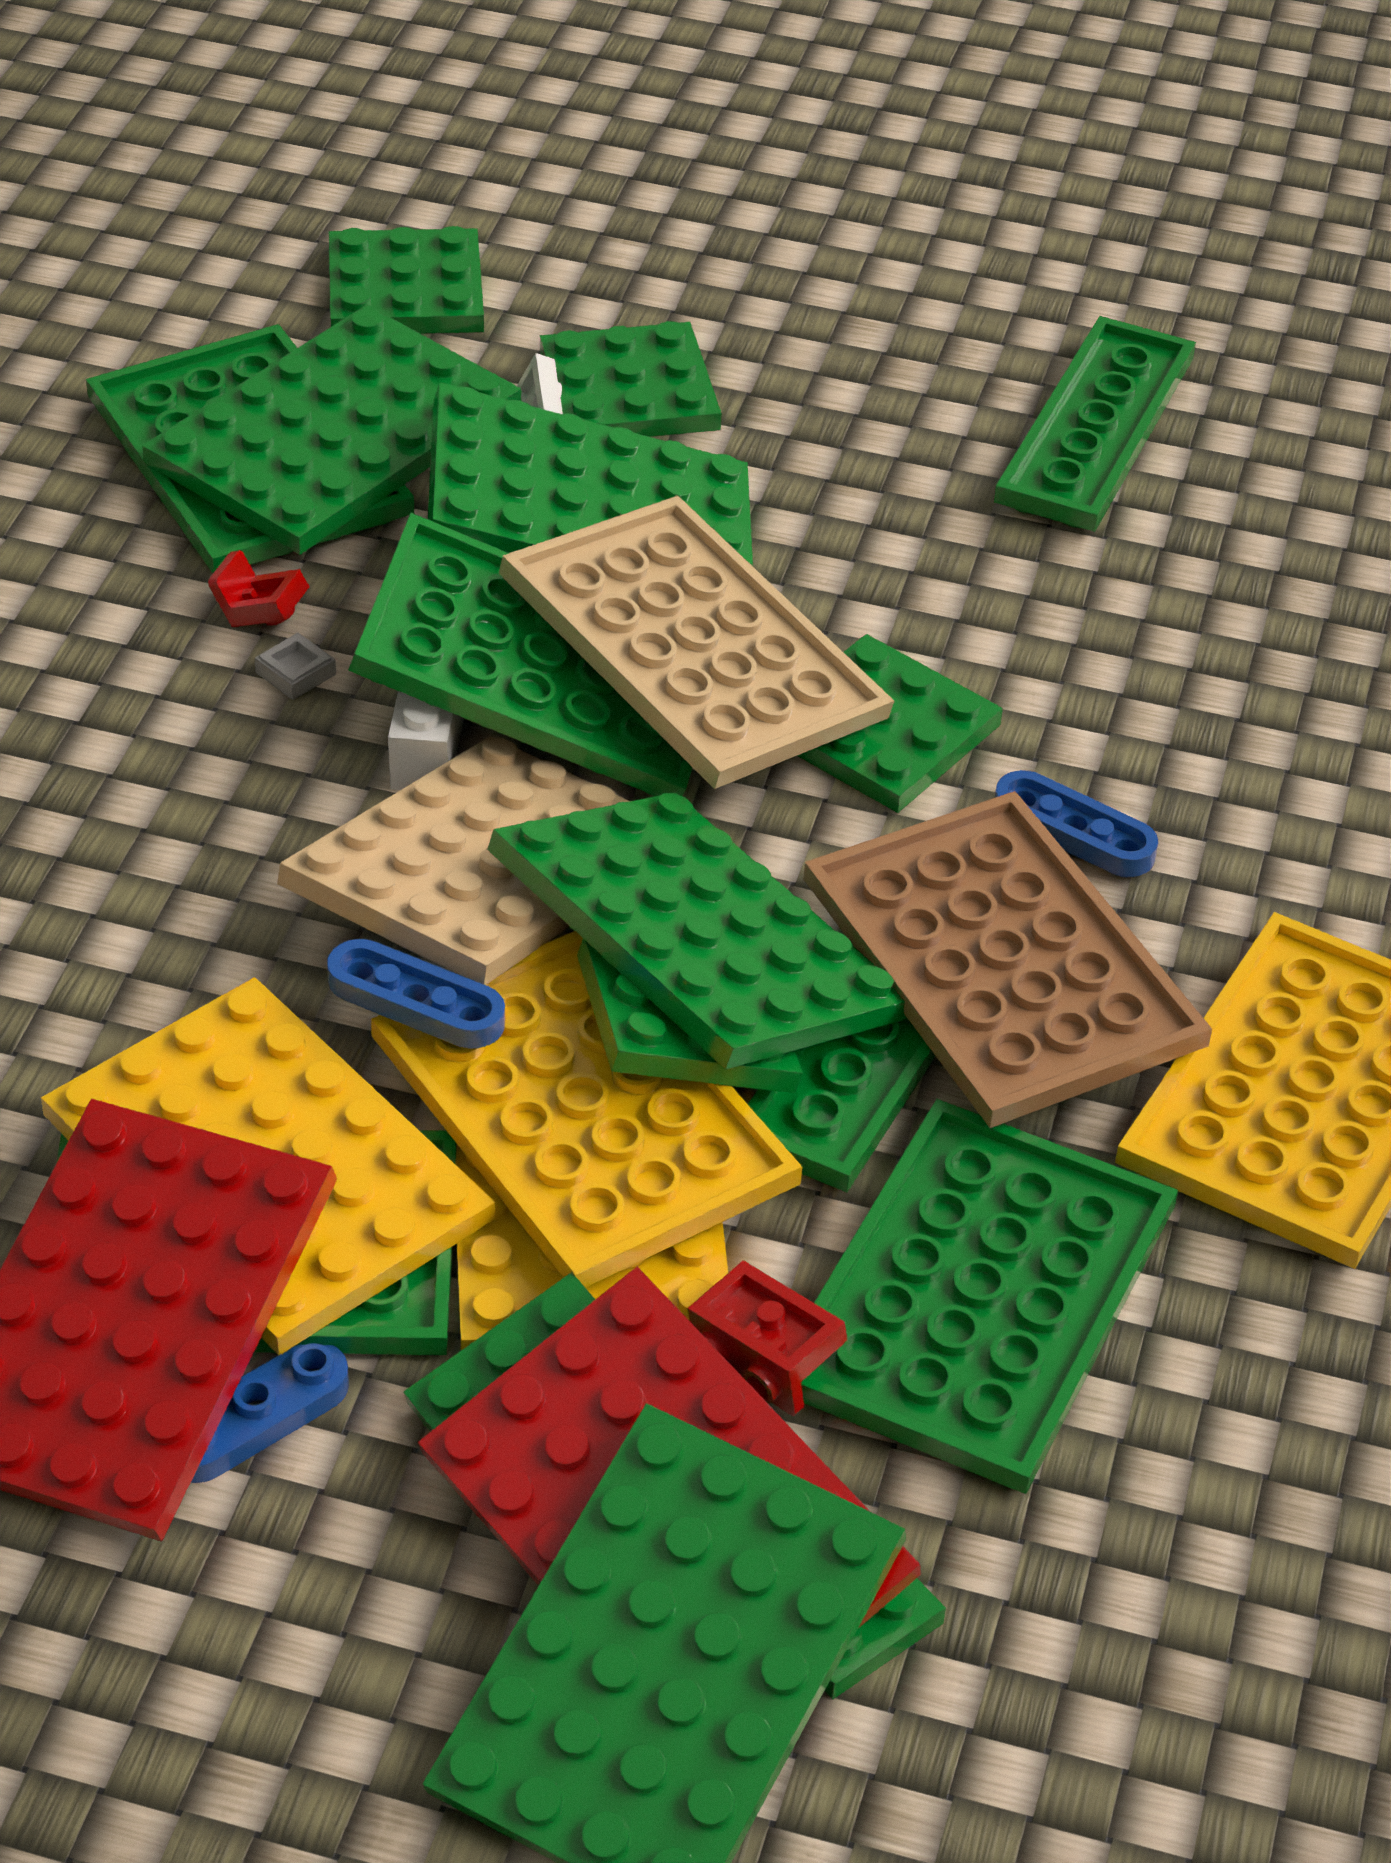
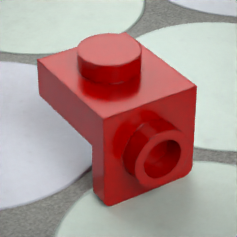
(252, 597)

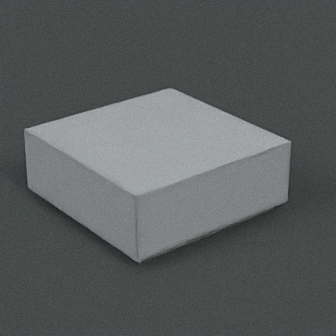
(295, 666)

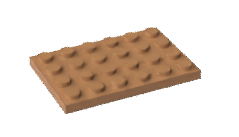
(1006, 958)

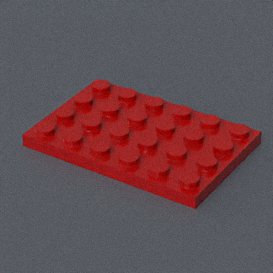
(141, 1308)
(554, 1421)

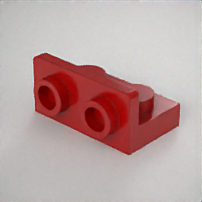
(767, 1333)

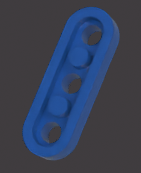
(1085, 825)
(416, 993)
(290, 1401)

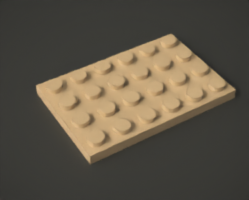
(696, 640)
(423, 865)

